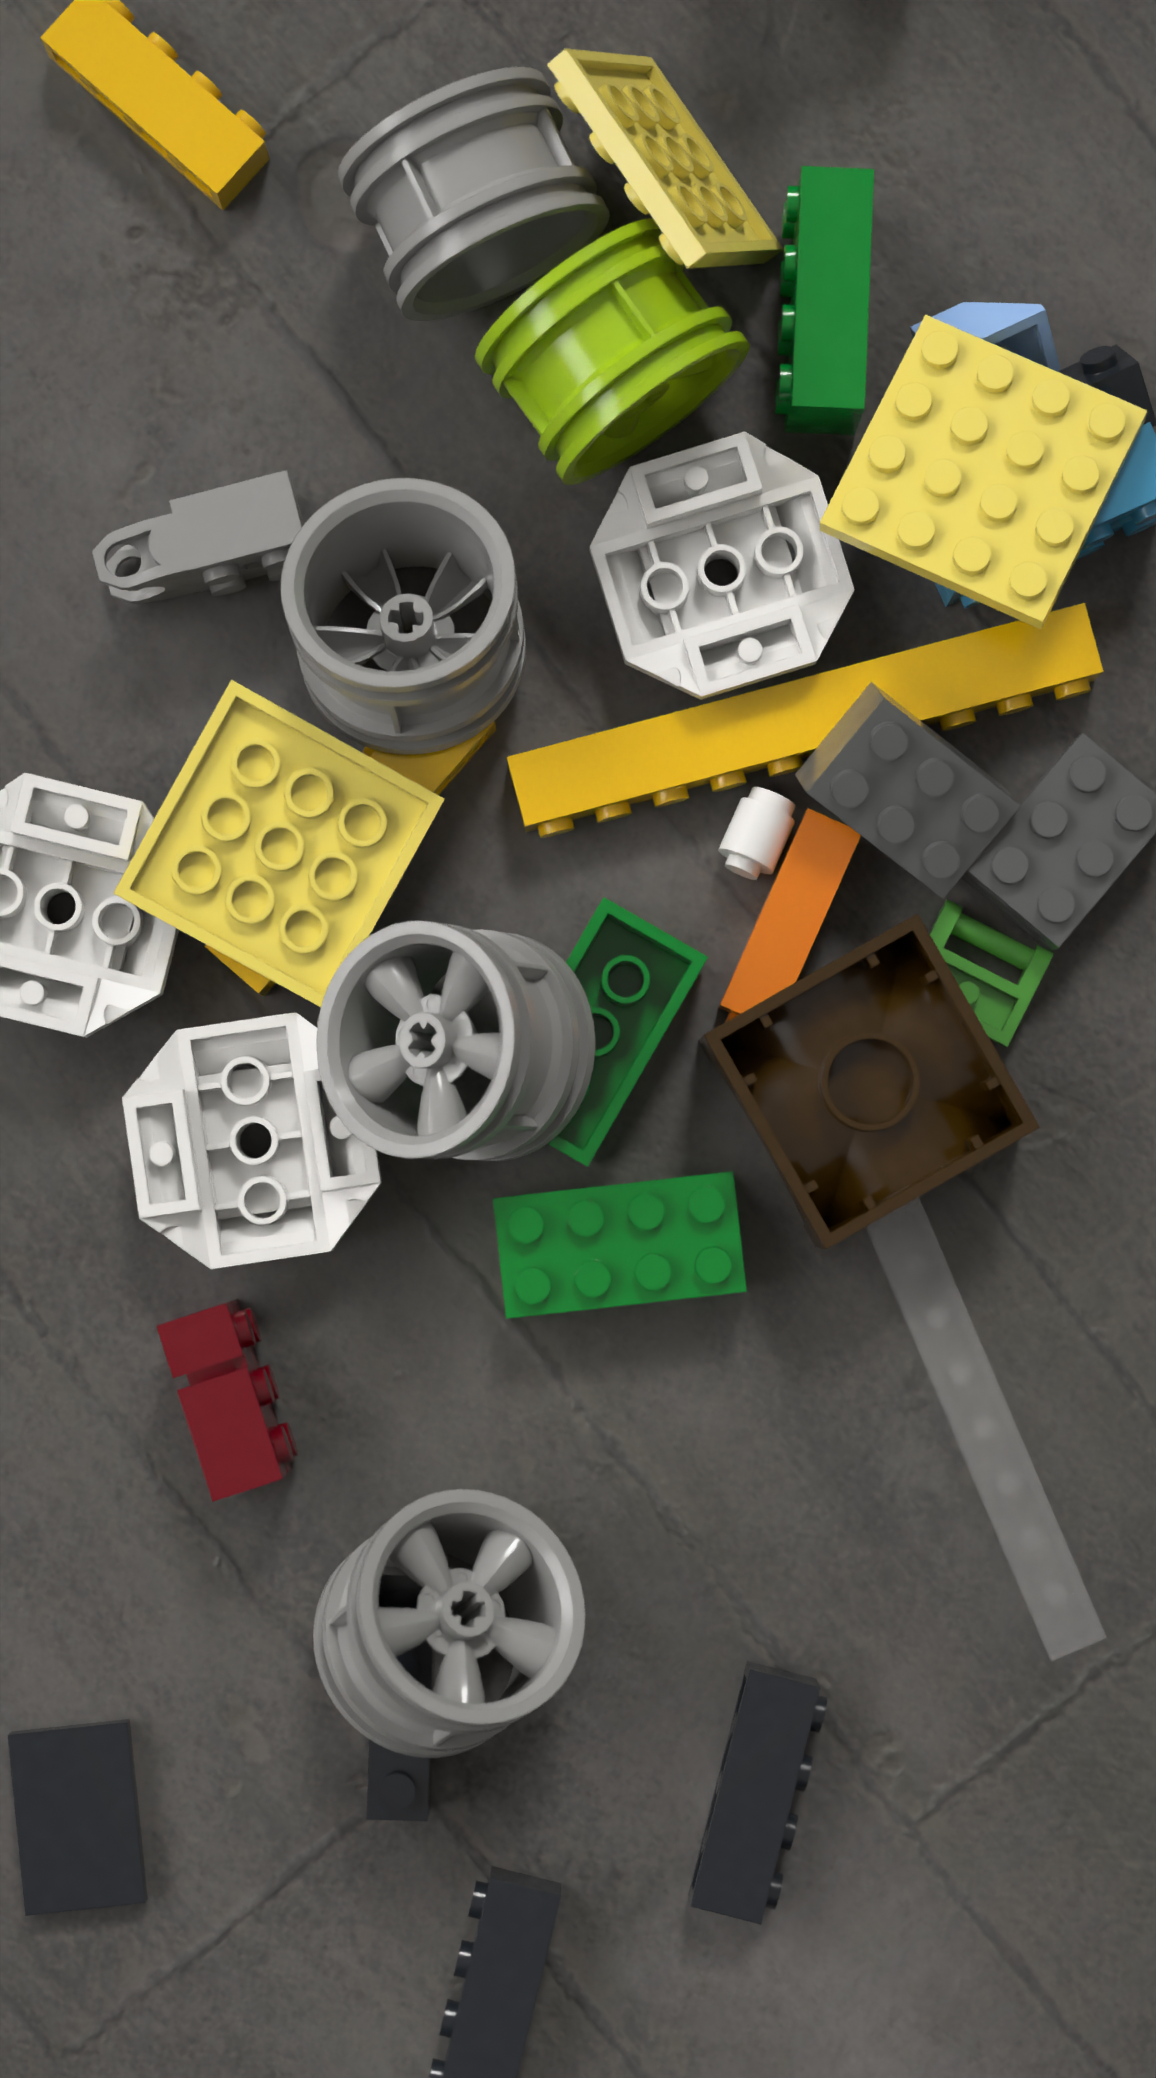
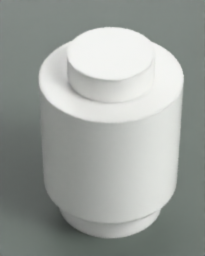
(757, 833)

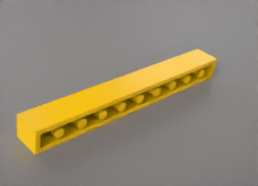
(791, 719)

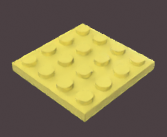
(664, 159)
(983, 471)
(278, 843)

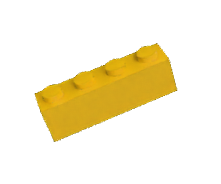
(157, 97)

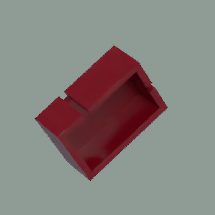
(228, 1399)

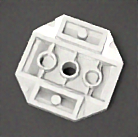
(733, 505)
(110, 951)
(188, 1154)

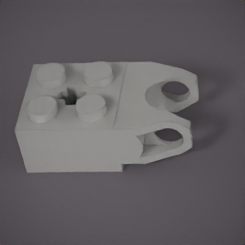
(206, 542)

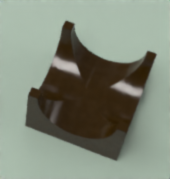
(869, 1082)

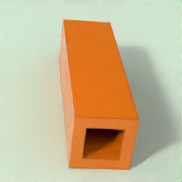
(791, 912)

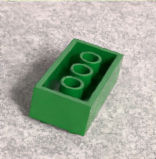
(829, 300)
(634, 989)
(619, 1245)

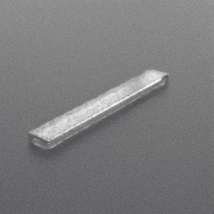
(985, 1431)

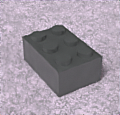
(907, 790)
(1066, 843)

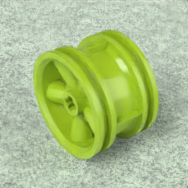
(610, 352)

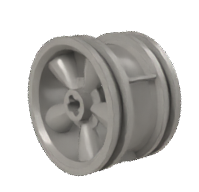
(472, 193)
(435, 681)
(389, 1037)
(513, 1564)

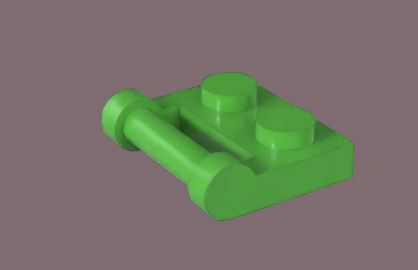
(993, 999)

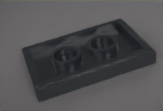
(77, 1817)

